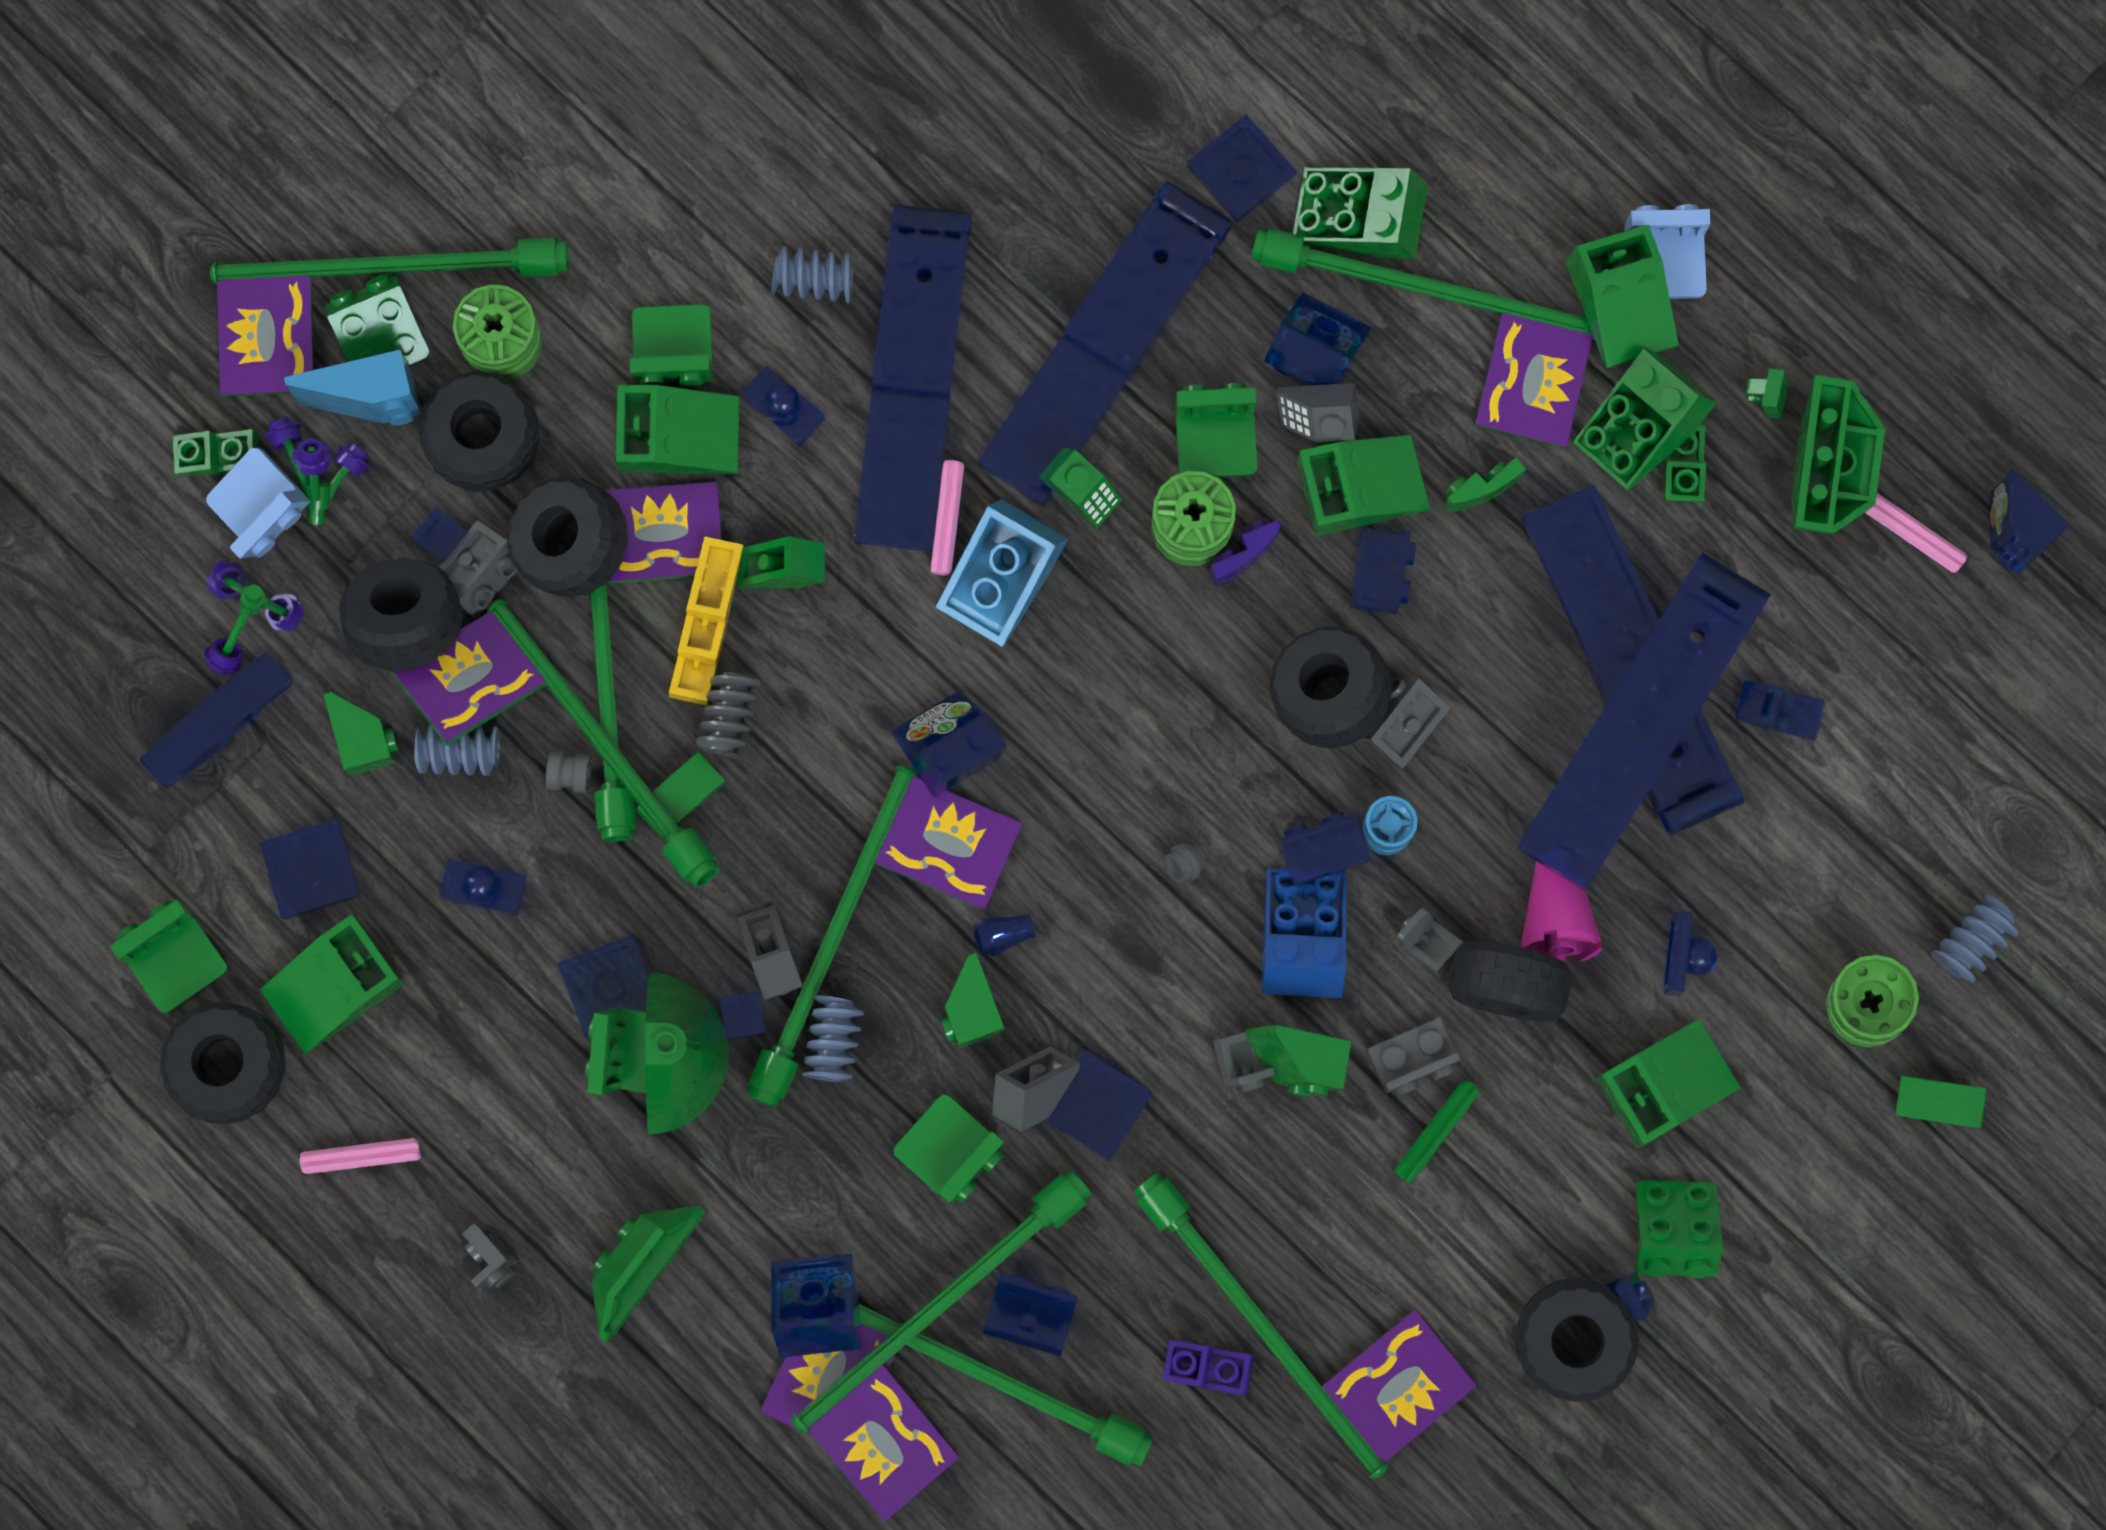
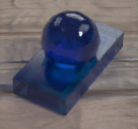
(783, 406)
(483, 887)
(1685, 954)

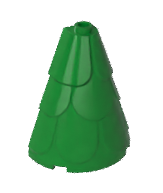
(682, 1053)

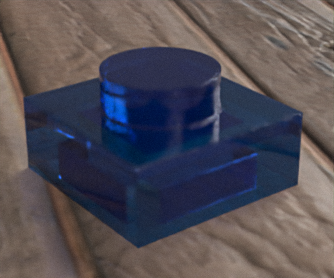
(438, 535)
(743, 1016)

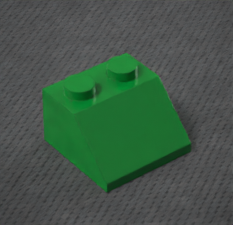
(1301, 1059)

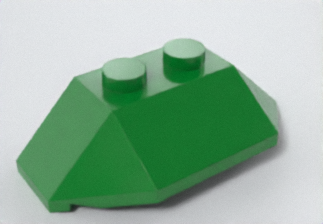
(1836, 457)
(637, 1263)

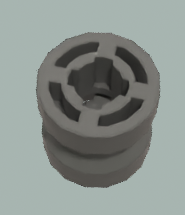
(568, 771)

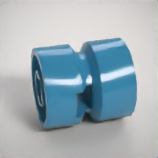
(1389, 825)

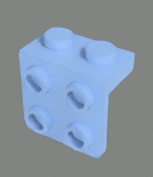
(1680, 243)
(256, 503)

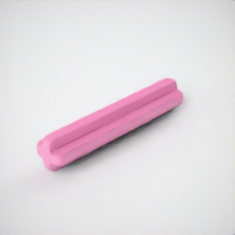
(947, 517)
(1917, 534)
(360, 1156)

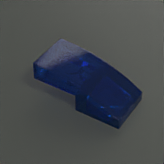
(1780, 710)

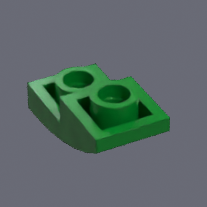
(210, 452)
(1685, 470)
(1475, 491)
(686, 790)
(1941, 1101)

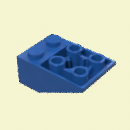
(1304, 936)

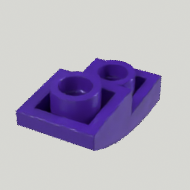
(1254, 545)
(1208, 1367)

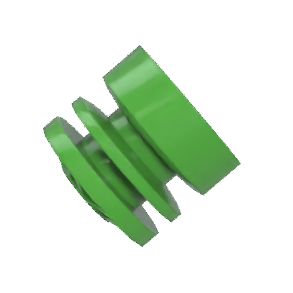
(505, 352)
(1188, 540)
(1881, 980)

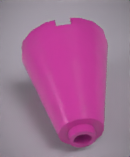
(1559, 918)

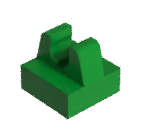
(1770, 392)

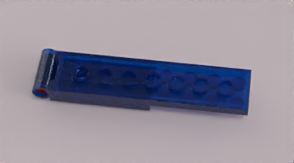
(1106, 339)
(913, 378)
(1612, 625)
(1643, 722)

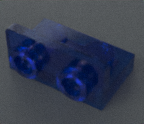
(1381, 571)
(1323, 848)

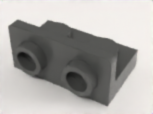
(479, 568)
(1408, 720)
(1413, 1056)
(487, 1247)

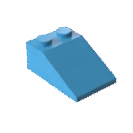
(366, 388)
(1001, 571)

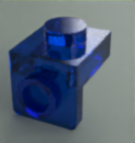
(1635, 1294)

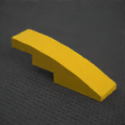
(706, 620)

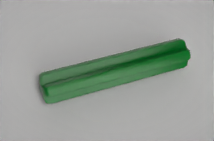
(1436, 1131)

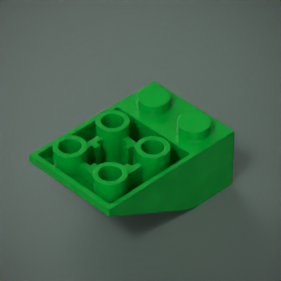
(1362, 210)
(1624, 295)
(1644, 419)
(676, 431)
(1361, 483)
(331, 984)
(1668, 1083)

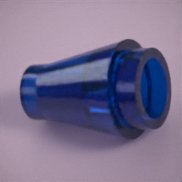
(1002, 933)

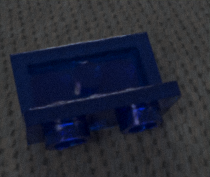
(1030, 1314)

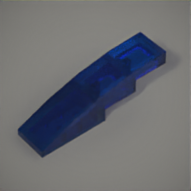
(215, 720)

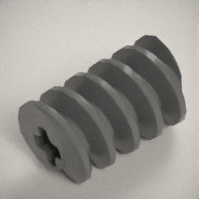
(727, 714)

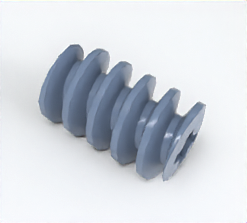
(813, 274)
(466, 751)
(1975, 939)
(832, 1039)

